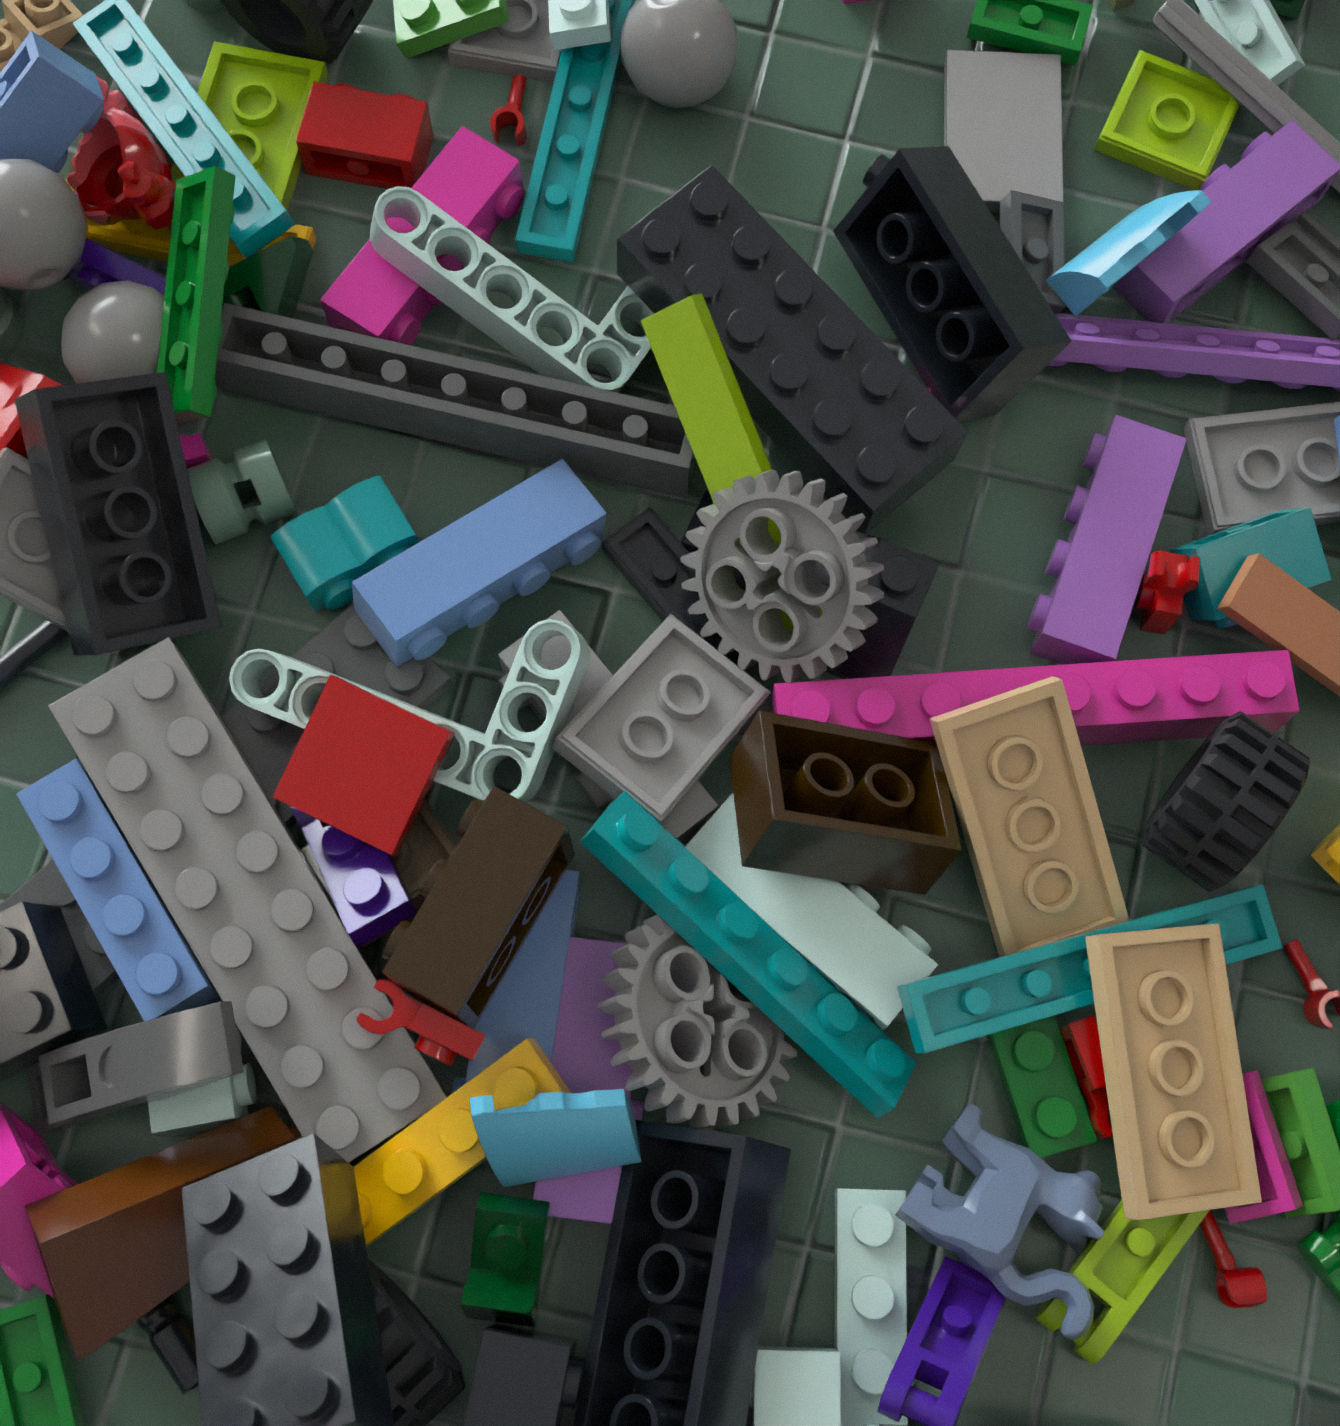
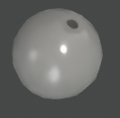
(679, 49)
(39, 226)
(113, 332)

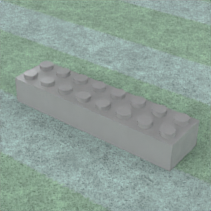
(247, 901)

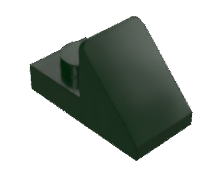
(272, 276)
(506, 1260)

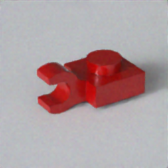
(1163, 589)
(439, 1034)
(1085, 1055)

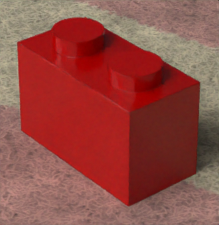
(364, 136)

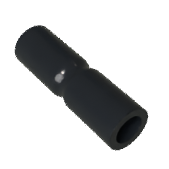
(173, 1342)

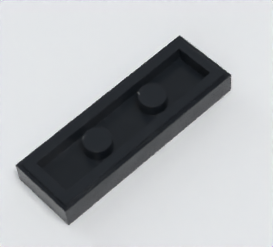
(652, 564)

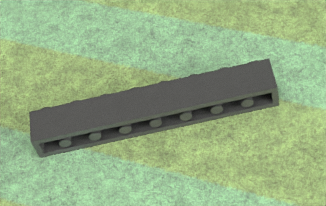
(454, 400)

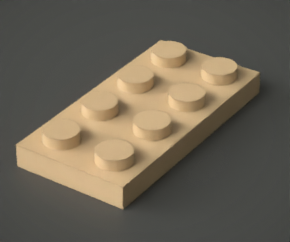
(1029, 816)
(1172, 1071)

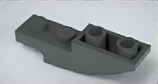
(134, 1066)

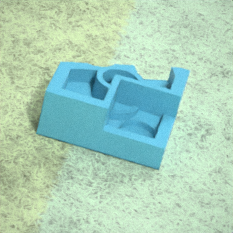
(1123, 248)
(557, 1135)

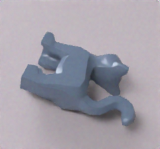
(996, 1210)

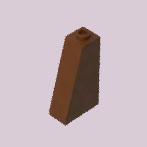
(121, 1237)

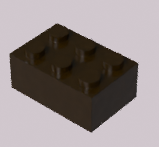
(842, 804)
(479, 906)

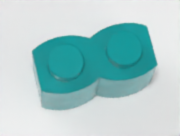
(343, 542)

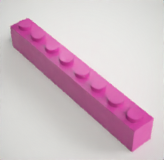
(1106, 699)

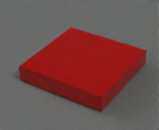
(363, 765)

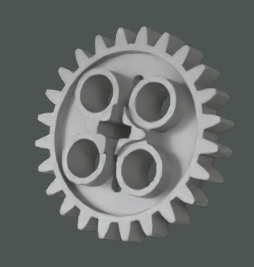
(782, 575)
(721, 1040)

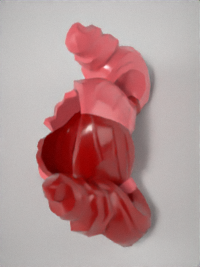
(122, 169)

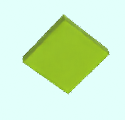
(1168, 121)

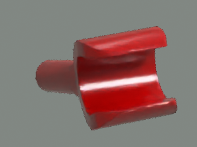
(511, 112)
(1315, 987)
(1234, 1285)

